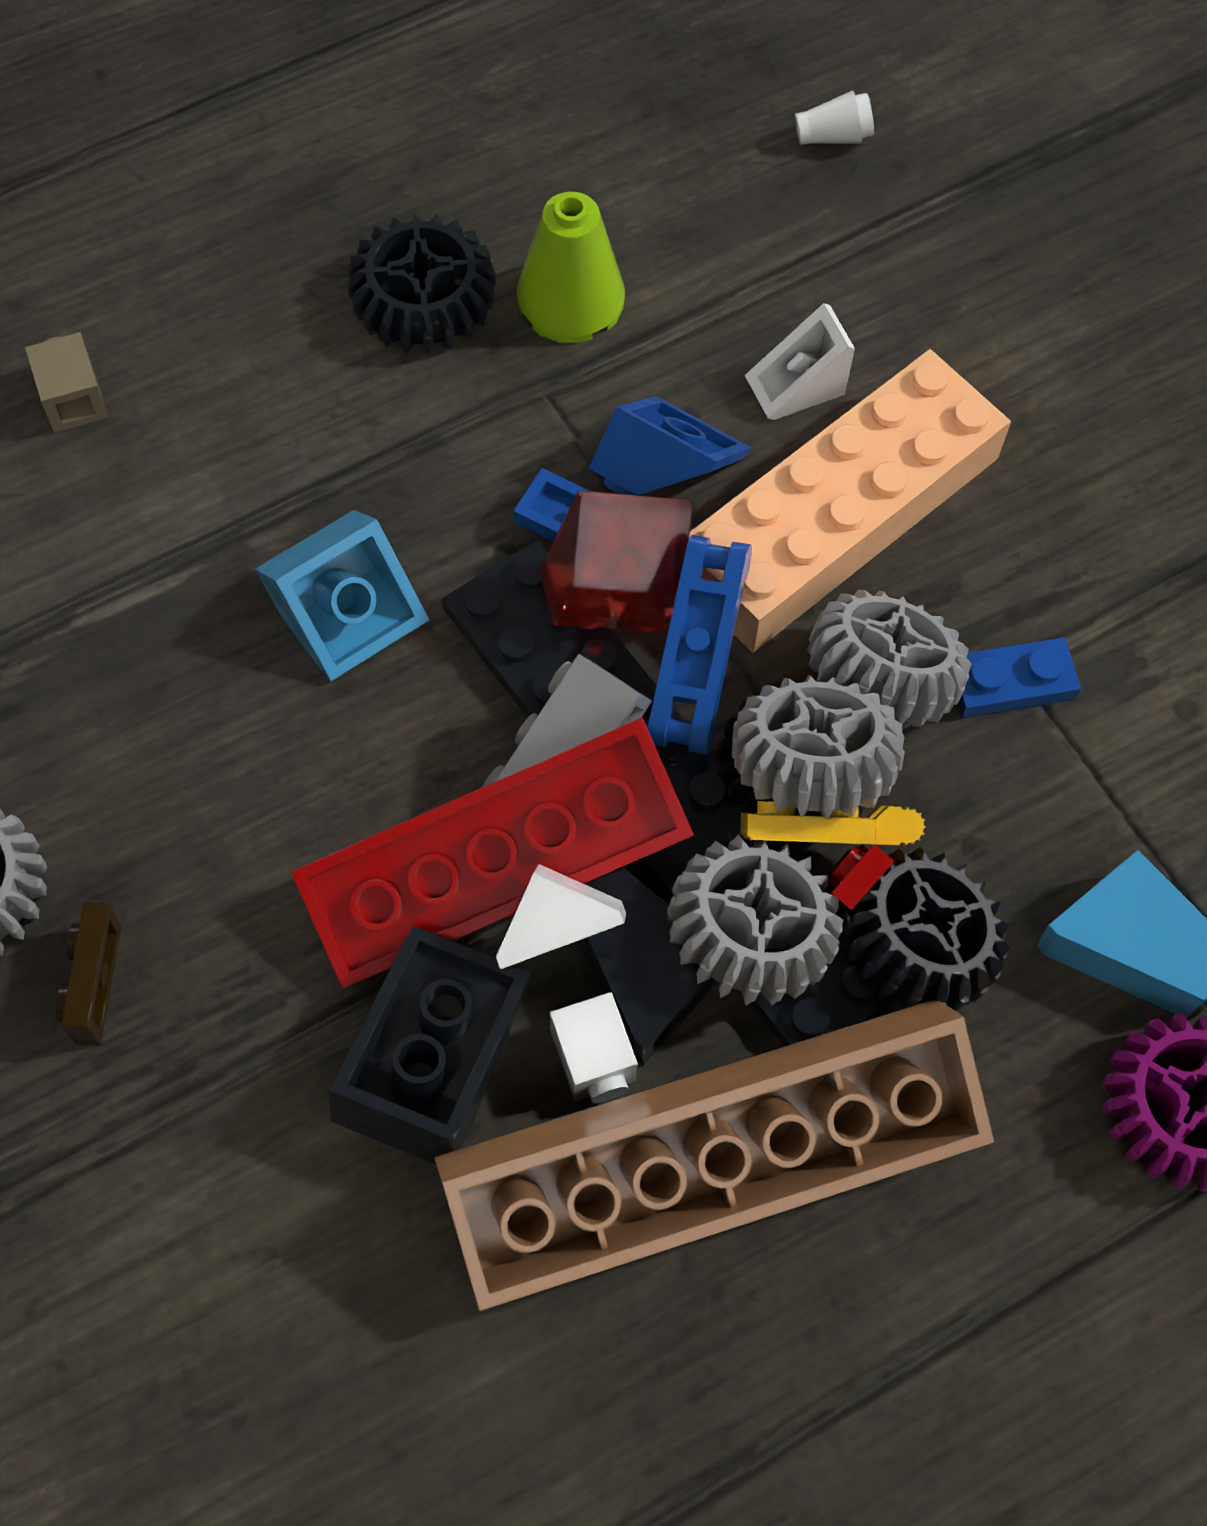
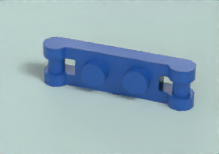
(699, 643)

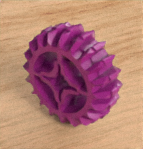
(1168, 1091)

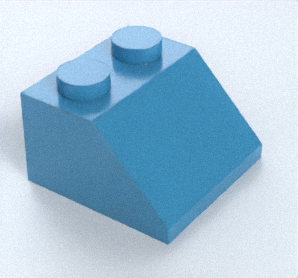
(343, 593)

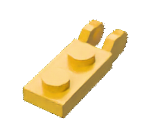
(882, 827)

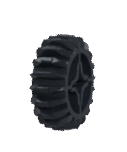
(388, 289)
(930, 919)

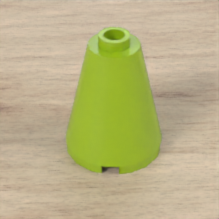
(570, 273)

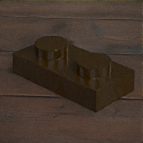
(93, 950)

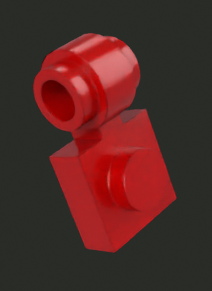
(857, 873)

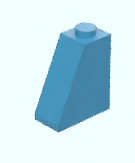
(1136, 937)

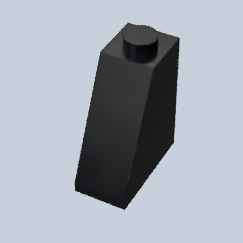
(643, 965)

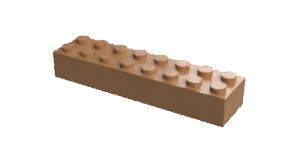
(713, 1151)

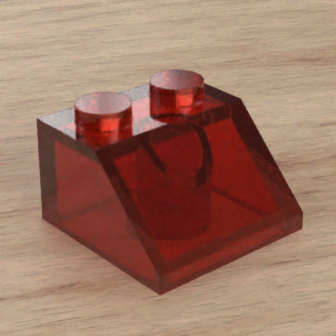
(617, 562)

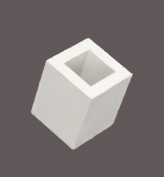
(594, 1049)

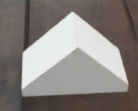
(805, 367)
(556, 914)

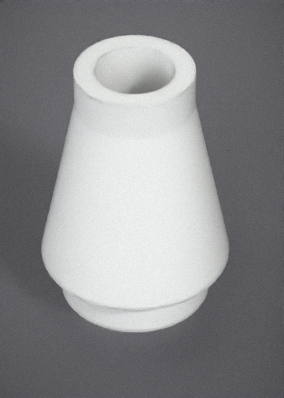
(837, 121)

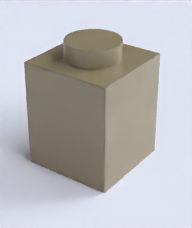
(66, 382)

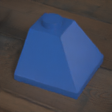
(660, 445)

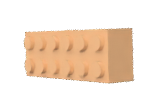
(854, 491)

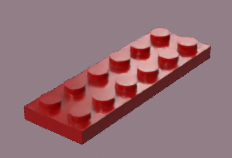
(478, 853)

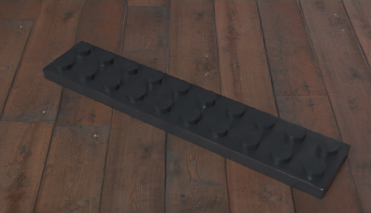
(513, 632)

